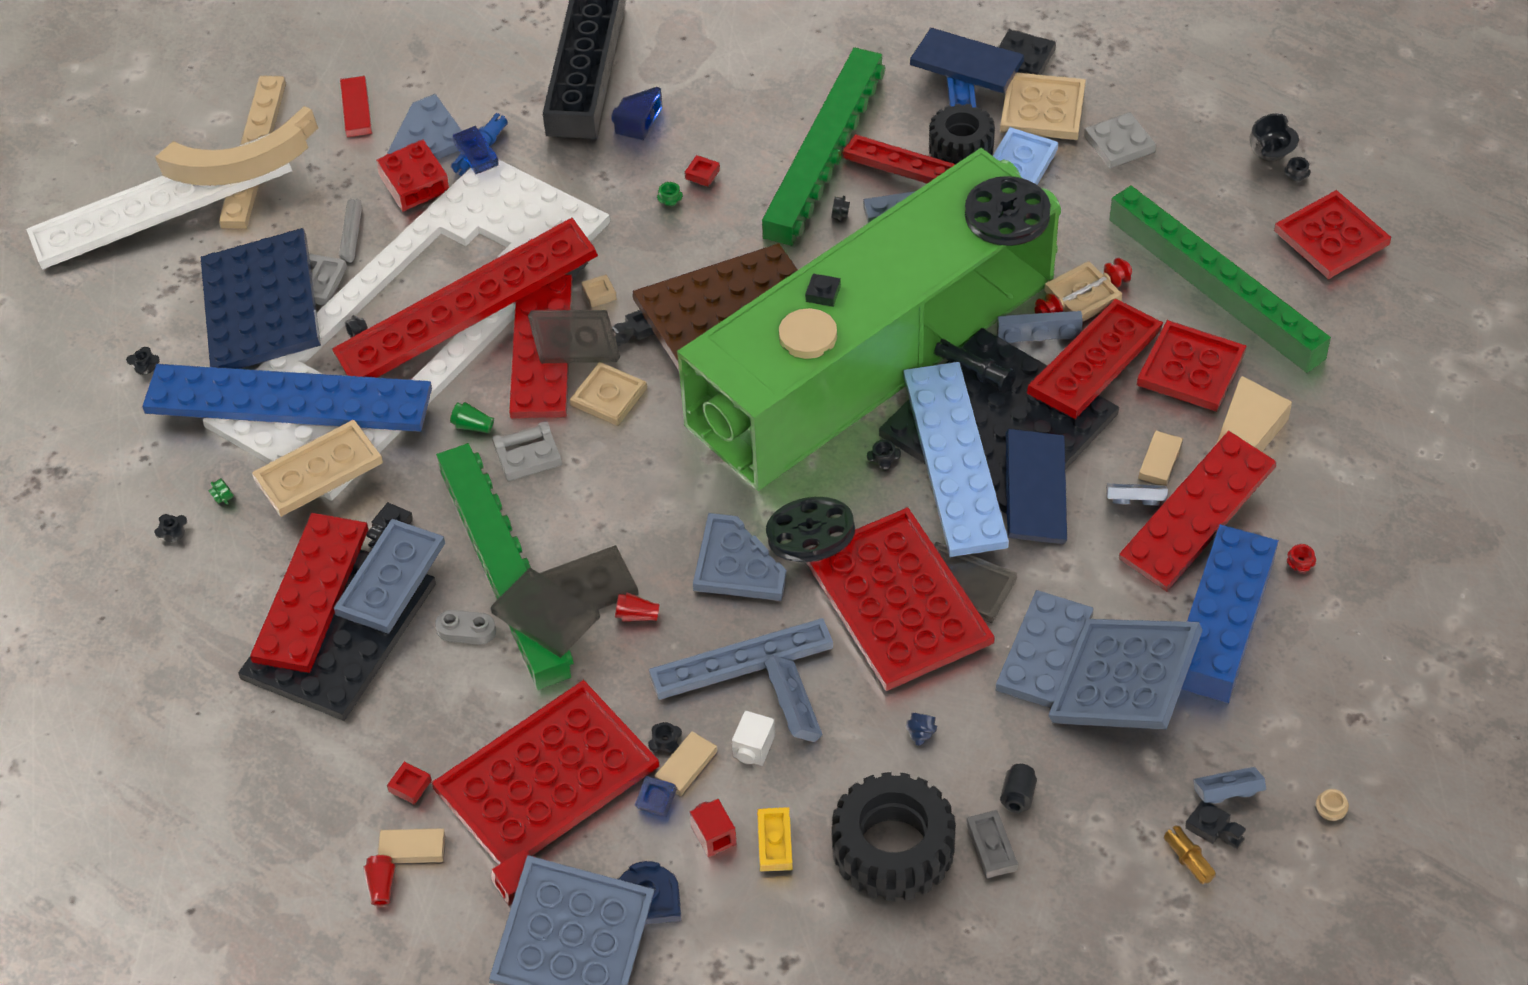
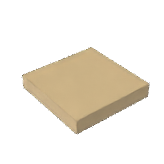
(608, 393)

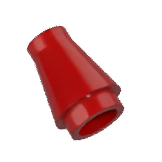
(636, 609)
(379, 877)

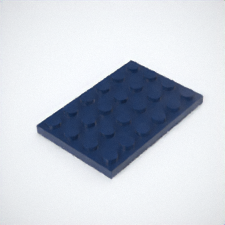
(259, 301)

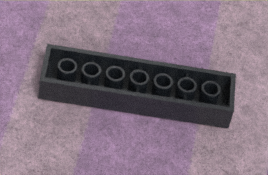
(582, 68)

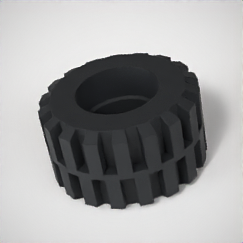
(960, 132)

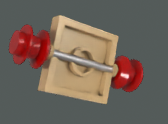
(1085, 289)

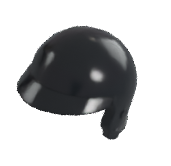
(1272, 137)

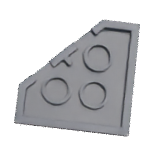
(428, 121)
(736, 562)

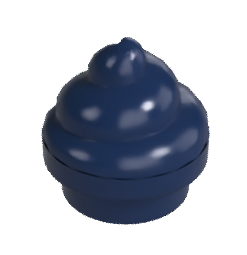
(921, 727)

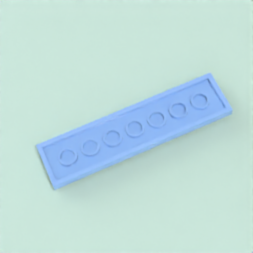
(955, 460)

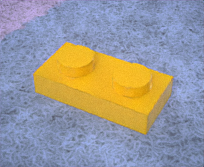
(774, 839)

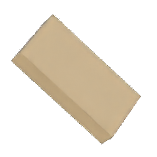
(1160, 458)
(687, 762)
(412, 845)

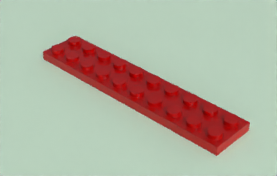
(466, 301)

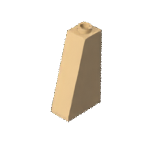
(1256, 414)

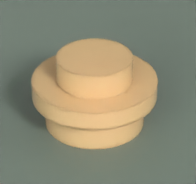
(1332, 805)

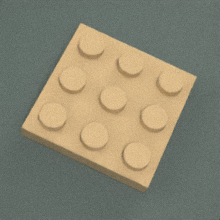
(1044, 105)

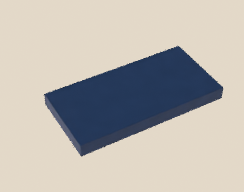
(967, 60)
(1036, 486)

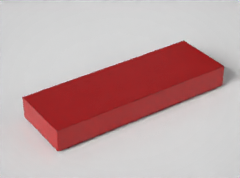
(356, 106)

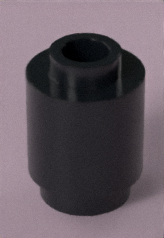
(1018, 788)

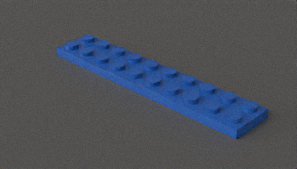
(287, 397)

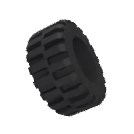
(893, 872)

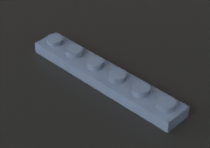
(739, 658)

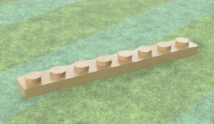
(260, 122)

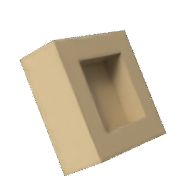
(599, 291)

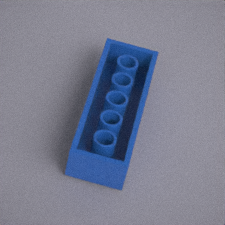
(1227, 609)

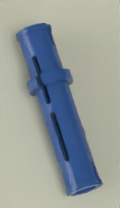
(490, 134)

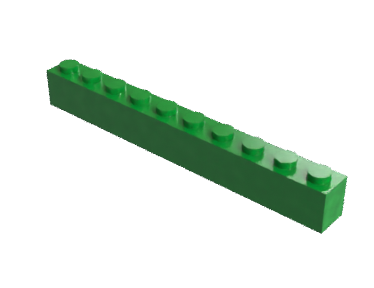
(822, 147)
(1220, 279)
(496, 550)

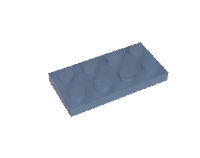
(389, 576)
(1043, 648)

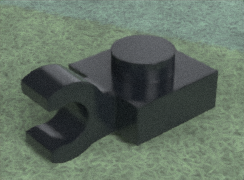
(634, 325)
(383, 518)
(1213, 823)

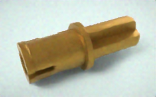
(1190, 855)

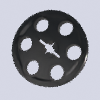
(1000, 214)
(810, 529)

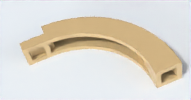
(241, 162)

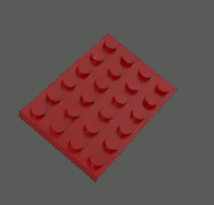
(901, 600)
(545, 774)

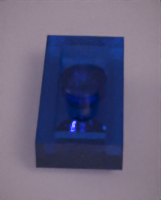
(475, 150)

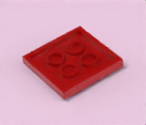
(1332, 234)
(1191, 365)

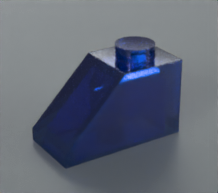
(637, 113)

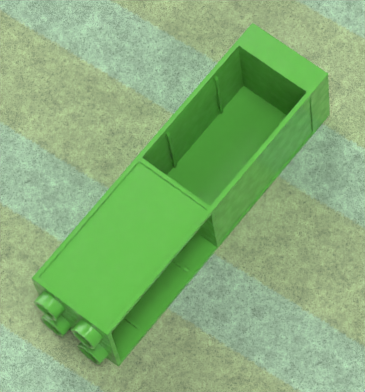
(902, 290)

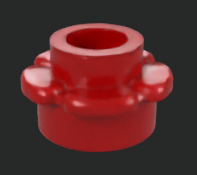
(1302, 552)

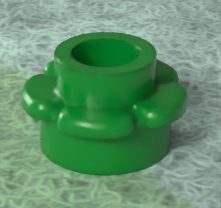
(669, 193)
(221, 491)

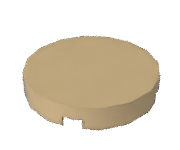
(807, 333)

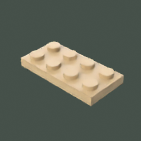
(317, 467)

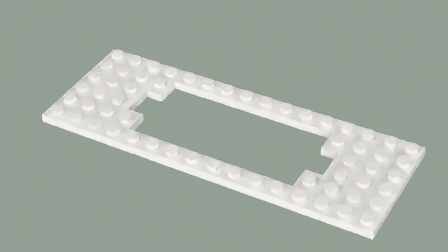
(494, 203)

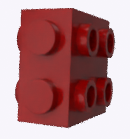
(412, 175)

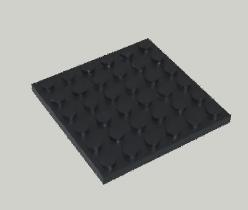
(1000, 411)

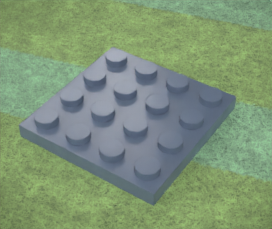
(1126, 673)
(570, 928)

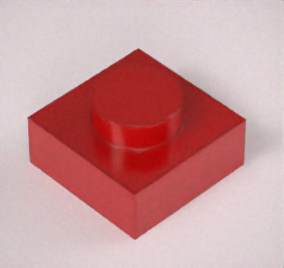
(702, 170)
(409, 782)

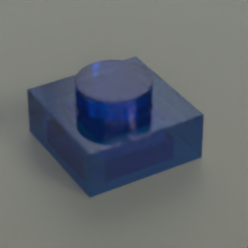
(656, 796)

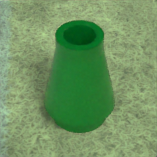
(469, 418)

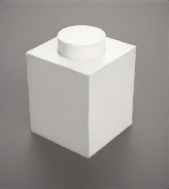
(753, 738)

